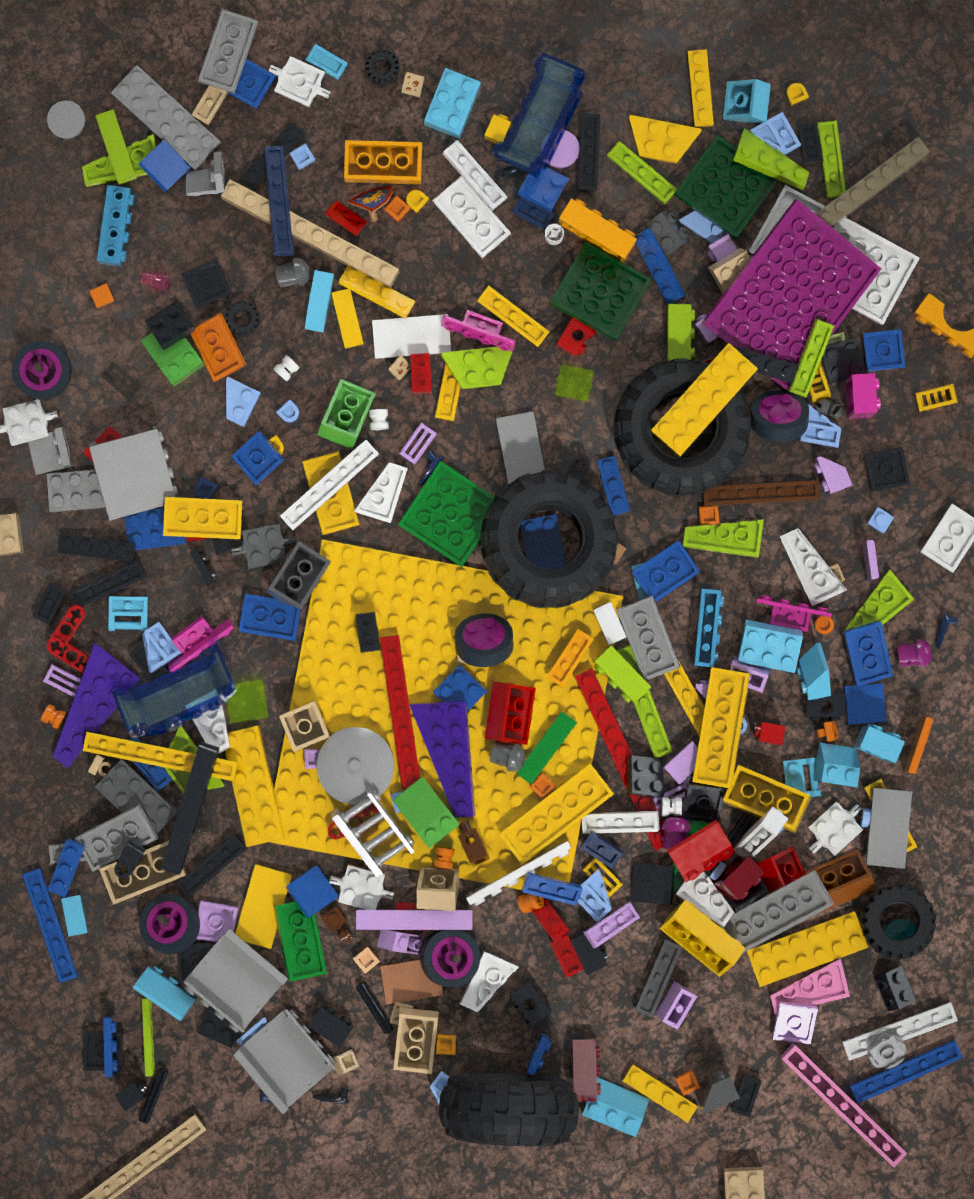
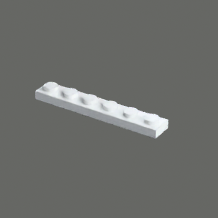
(329, 485)
(512, 878)
(904, 1028)

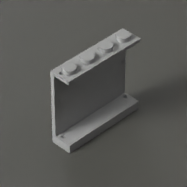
(133, 473)
(234, 981)
(284, 1060)

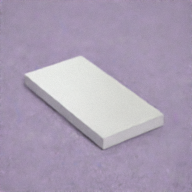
(471, 217)
(410, 336)

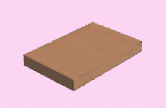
(407, 982)

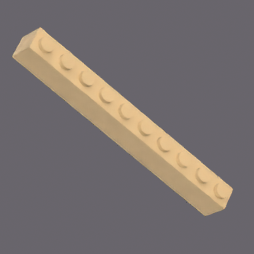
(314, 235)

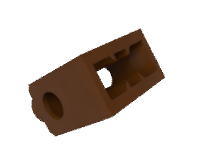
(475, 851)

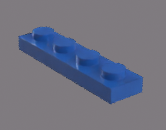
(659, 266)

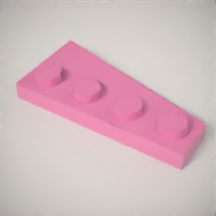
(816, 988)

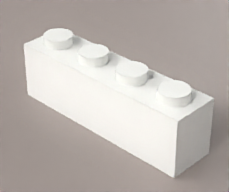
(761, 833)

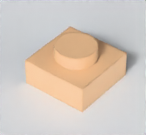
(366, 959)

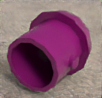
(915, 653)
(674, 831)

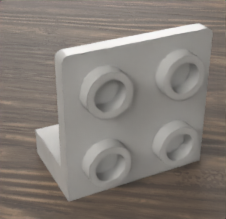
(207, 180)
(51, 452)

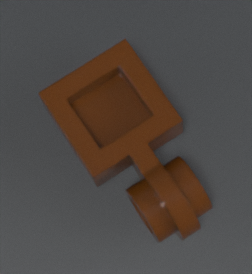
(335, 919)

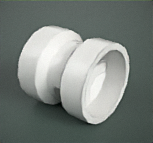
(556, 232)
(286, 363)
(378, 419)
(676, 806)

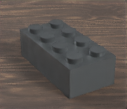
(128, 788)

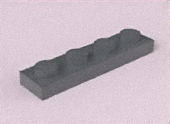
(658, 978)

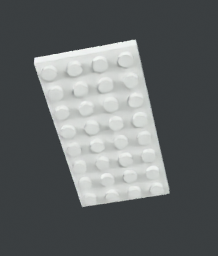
(895, 261)

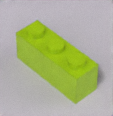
(680, 331)
(621, 675)

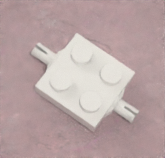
(299, 81)
(26, 422)
(835, 828)
(361, 888)

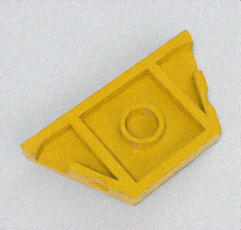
(662, 139)

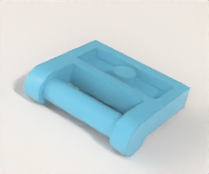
(128, 607)
(795, 775)

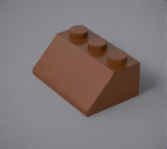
(845, 878)

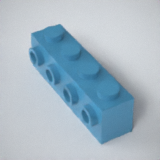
(114, 226)
(707, 626)

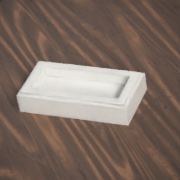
(609, 623)

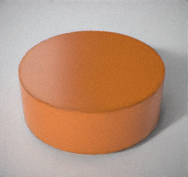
(823, 624)

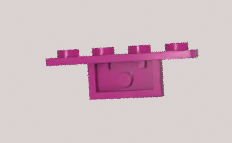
(480, 328)
(791, 616)
(195, 639)

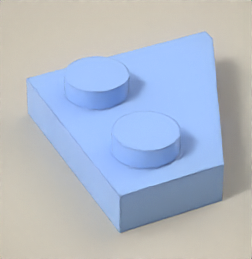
(777, 134)

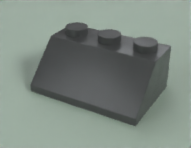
(298, 576)
(718, 1091)

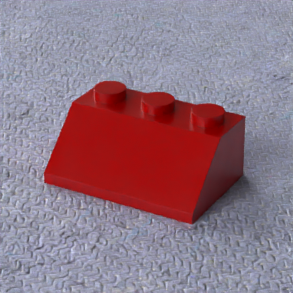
(510, 713)
(701, 851)
(781, 869)

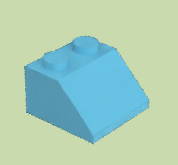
(746, 101)
(814, 673)
(837, 765)

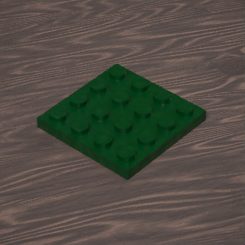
(724, 189)
(600, 291)

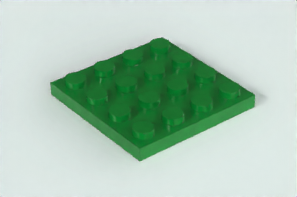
(448, 514)

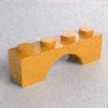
(931, 313)

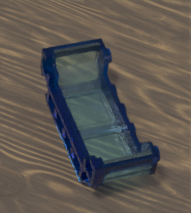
(542, 116)
(176, 696)

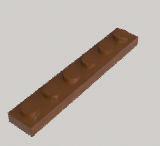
(762, 493)

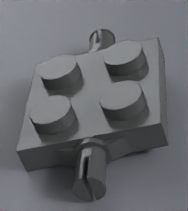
(263, 546)

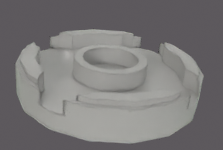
(66, 119)
(886, 1051)

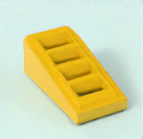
(824, 394)
(953, 396)

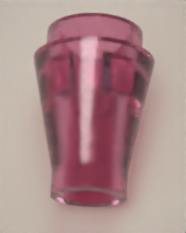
(156, 280)

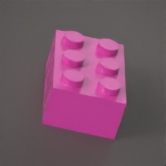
(862, 396)

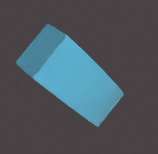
(319, 301)

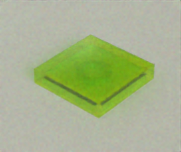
(248, 702)

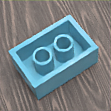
(452, 103)
(770, 646)
(879, 744)

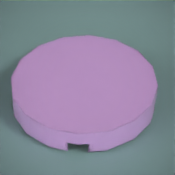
(566, 152)

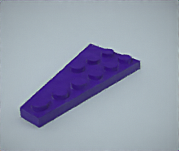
(92, 702)
(448, 743)

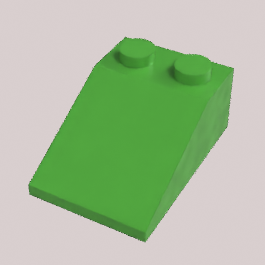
(176, 361)
(346, 414)
(426, 812)

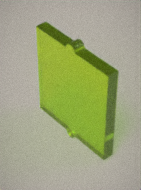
(574, 383)

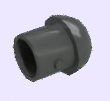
(293, 273)
(508, 756)

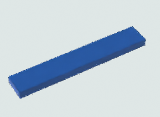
(50, 925)
(905, 1071)

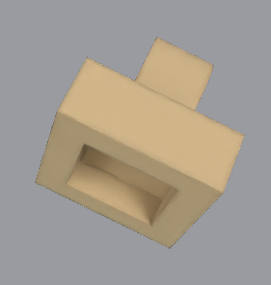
(97, 765)

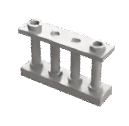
(353, 834)

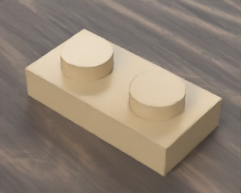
(209, 104)

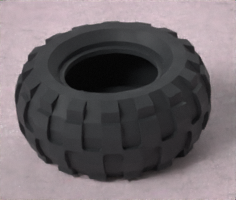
(648, 461)
(538, 585)
(508, 1109)

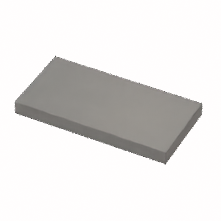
(228, 51)
(520, 445)
(648, 638)
(889, 828)
(108, 839)

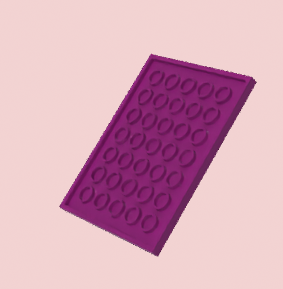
(789, 281)

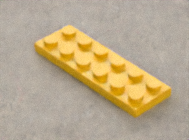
(704, 399)
(721, 727)
(254, 787)
(556, 814)
(807, 948)

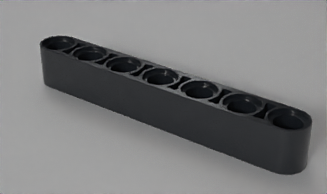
(190, 808)

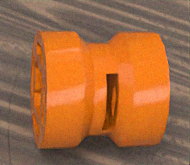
(54, 717)
(444, 857)
(529, 902)

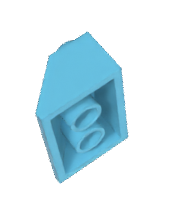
(164, 992)
(617, 1108)

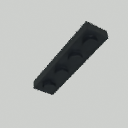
(589, 152)
(256, 173)
(769, 365)
(96, 547)
(108, 584)
(211, 866)

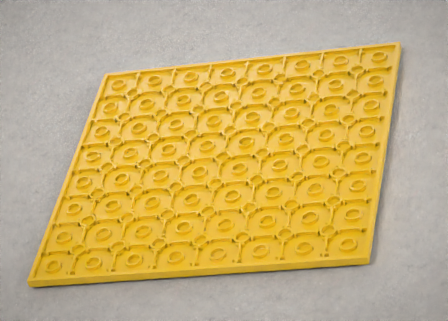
(424, 606)

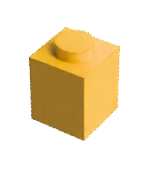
(497, 128)

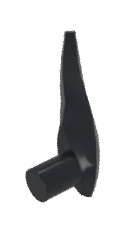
(507, 173)
(341, 1099)

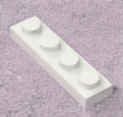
(474, 175)
(621, 822)

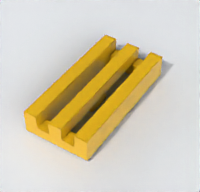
(591, 865)

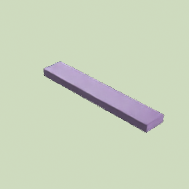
(413, 920)

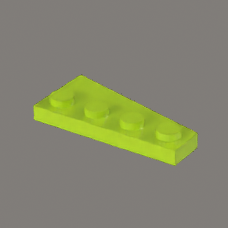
(767, 160)
(102, 172)
(730, 538)
(883, 603)

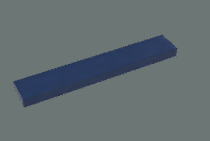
(278, 201)

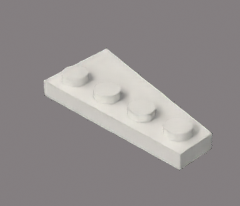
(812, 570)

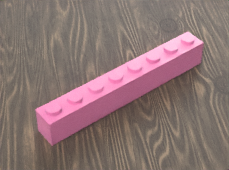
(843, 1105)

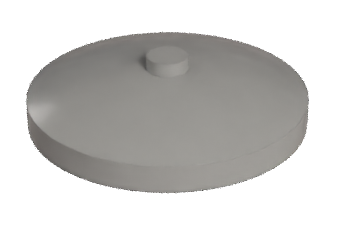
(354, 761)

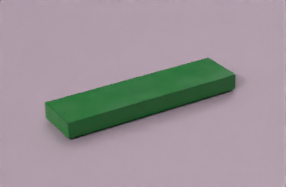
(546, 747)

